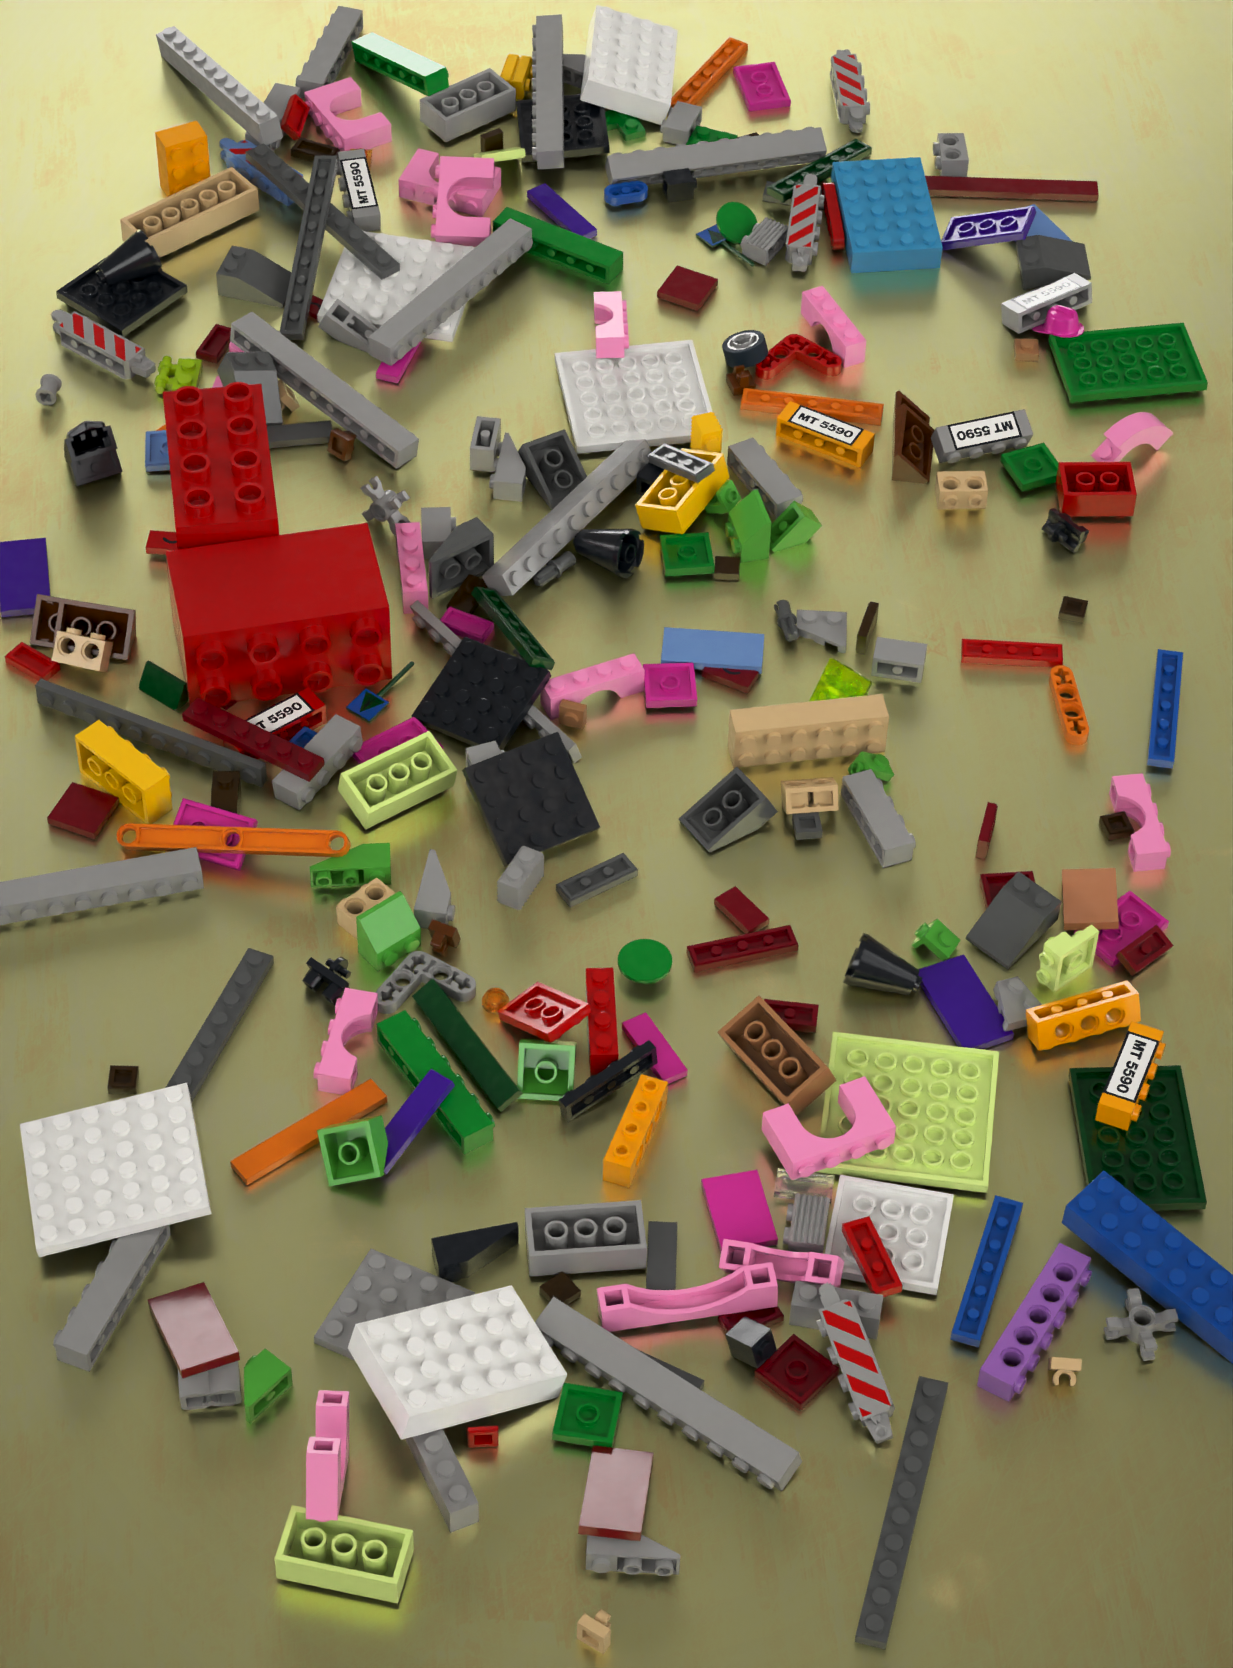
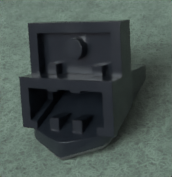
(91, 452)

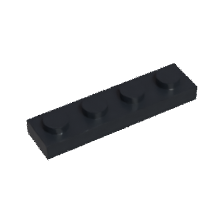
(608, 1081)

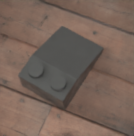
(1050, 259)
(252, 278)
(254, 369)
(552, 466)
(464, 552)
(728, 812)
(1014, 920)

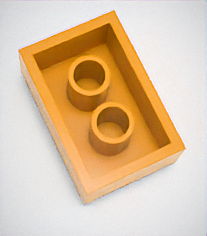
(182, 157)

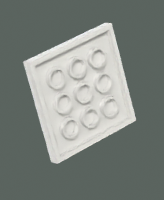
(908, 1221)

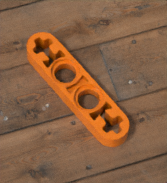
(1065, 705)

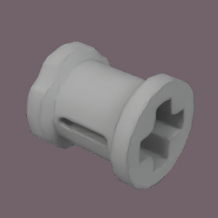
(47, 392)

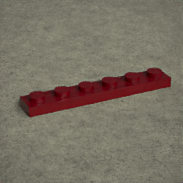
(253, 739)

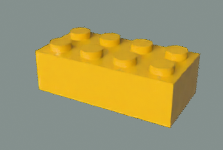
(676, 502)
(124, 772)

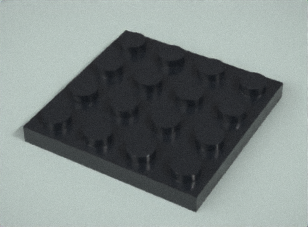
(583, 128)
(121, 305)
(481, 695)
(531, 797)

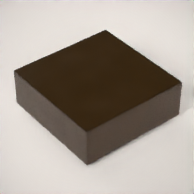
(492, 140)
(726, 568)
(1073, 609)
(1116, 826)
(123, 1079)
(560, 1288)

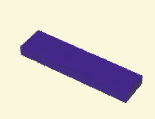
(560, 211)
(415, 1114)

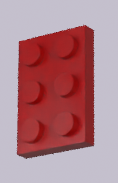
(544, 1012)

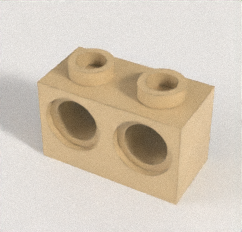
(961, 490)
(82, 653)
(809, 795)
(359, 902)

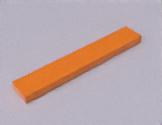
(710, 72)
(840, 409)
(304, 1133)

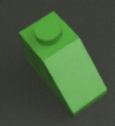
(793, 527)
(264, 1383)

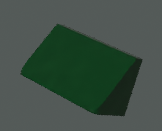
(163, 686)

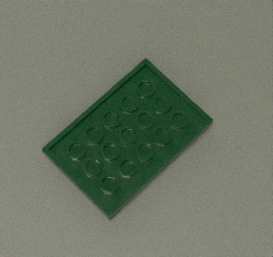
(1156, 1154)

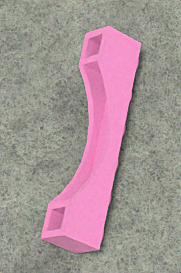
(635, 1307)

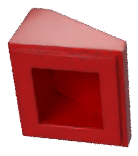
(482, 1436)

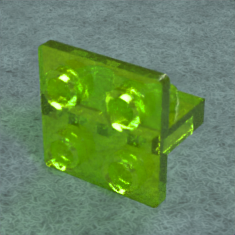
(840, 682)

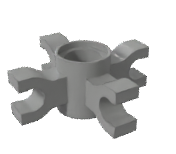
(384, 504)
(1139, 1315)

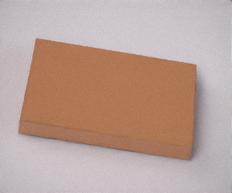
(1090, 898)

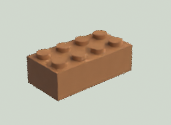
(776, 1055)

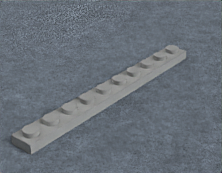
(534, 718)

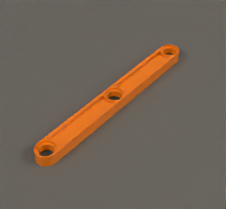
(252, 840)

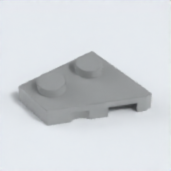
(823, 627)
(1013, 1001)

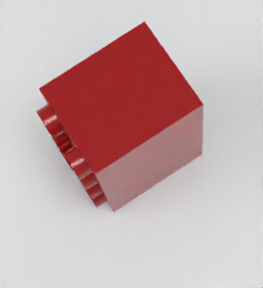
(220, 464)
(280, 615)

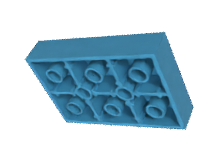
(886, 215)

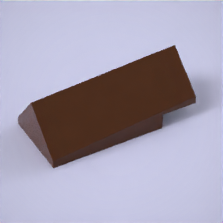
(911, 442)
(58, 613)

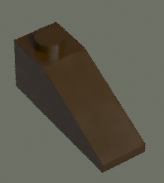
(226, 791)

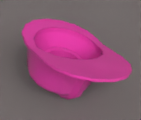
(1061, 322)

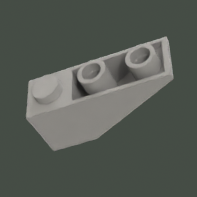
(510, 472)
(630, 1556)

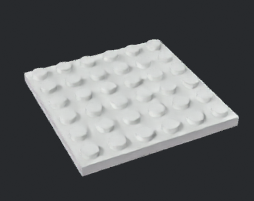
(380, 299)
(632, 397)
(114, 1169)

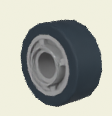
(745, 348)

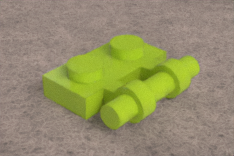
(185, 373)

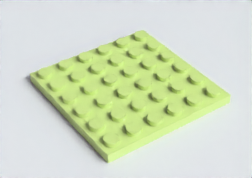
(937, 1101)

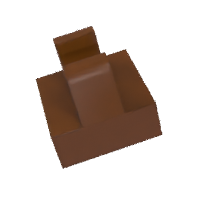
(739, 380)
(341, 444)
(443, 936)

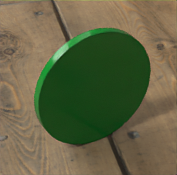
(735, 221)
(644, 961)

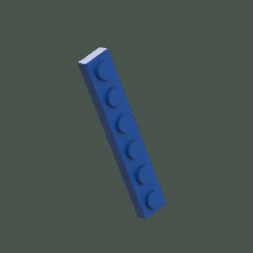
(1165, 709)
(986, 1271)

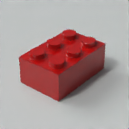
(1096, 489)

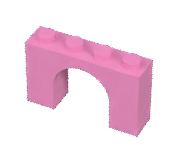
(346, 134)
(453, 176)
(418, 185)
(806, 1153)
(327, 1456)

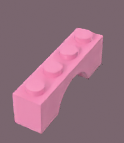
(612, 330)
(846, 340)
(411, 565)
(619, 675)
(1147, 846)
(354, 1015)
(788, 1265)

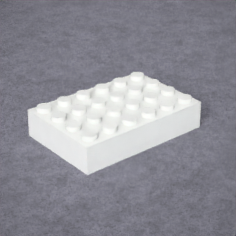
(629, 65)
(456, 1361)

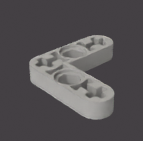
(423, 974)

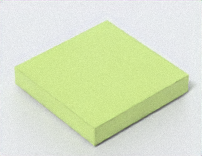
(502, 154)

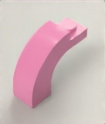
(1130, 433)

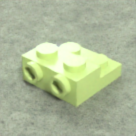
(1067, 957)

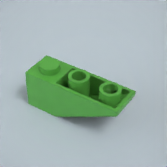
(355, 868)

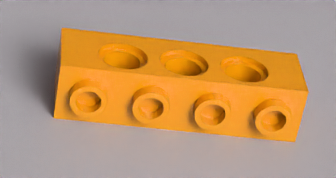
(1083, 1015)
(635, 1131)

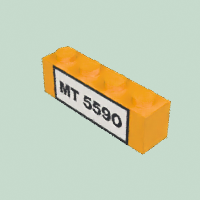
(825, 434)
(1129, 1076)

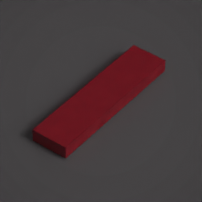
(742, 948)

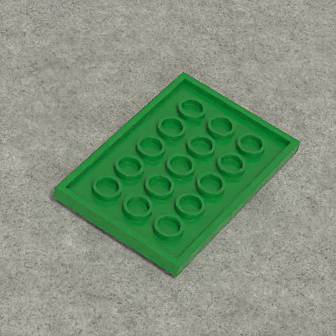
(1128, 362)

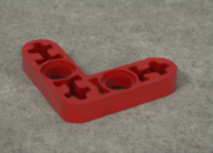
(797, 348)

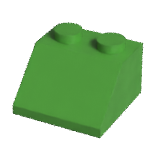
(749, 528)
(387, 932)
(546, 1069)
(354, 1150)

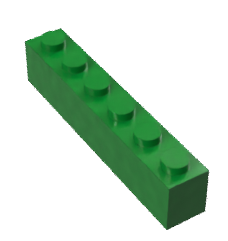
(400, 64)
(567, 247)
(414, 1057)

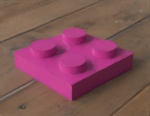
(670, 685)

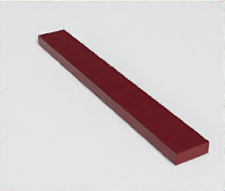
(1012, 188)

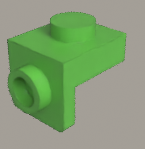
(724, 500)
(876, 762)
(936, 938)

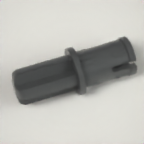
(554, 568)
(786, 620)

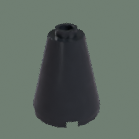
(129, 261)
(611, 548)
(881, 969)

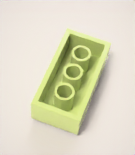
(397, 779)
(345, 1555)

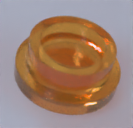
(494, 1000)

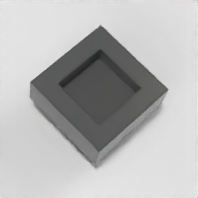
(807, 825)

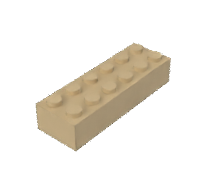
(194, 212)
(807, 730)

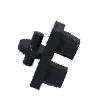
(1064, 530)
(319, 973)

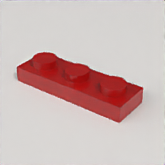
(871, 1257)

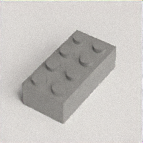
(468, 104)
(585, 1238)

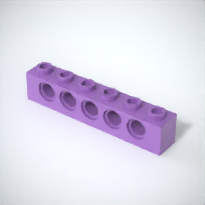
(995, 1373)

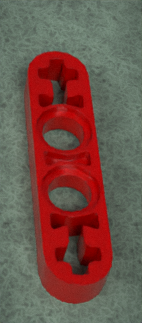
(833, 216)

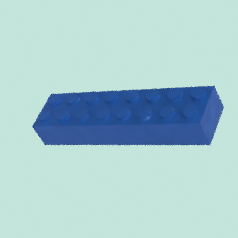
(1156, 1258)

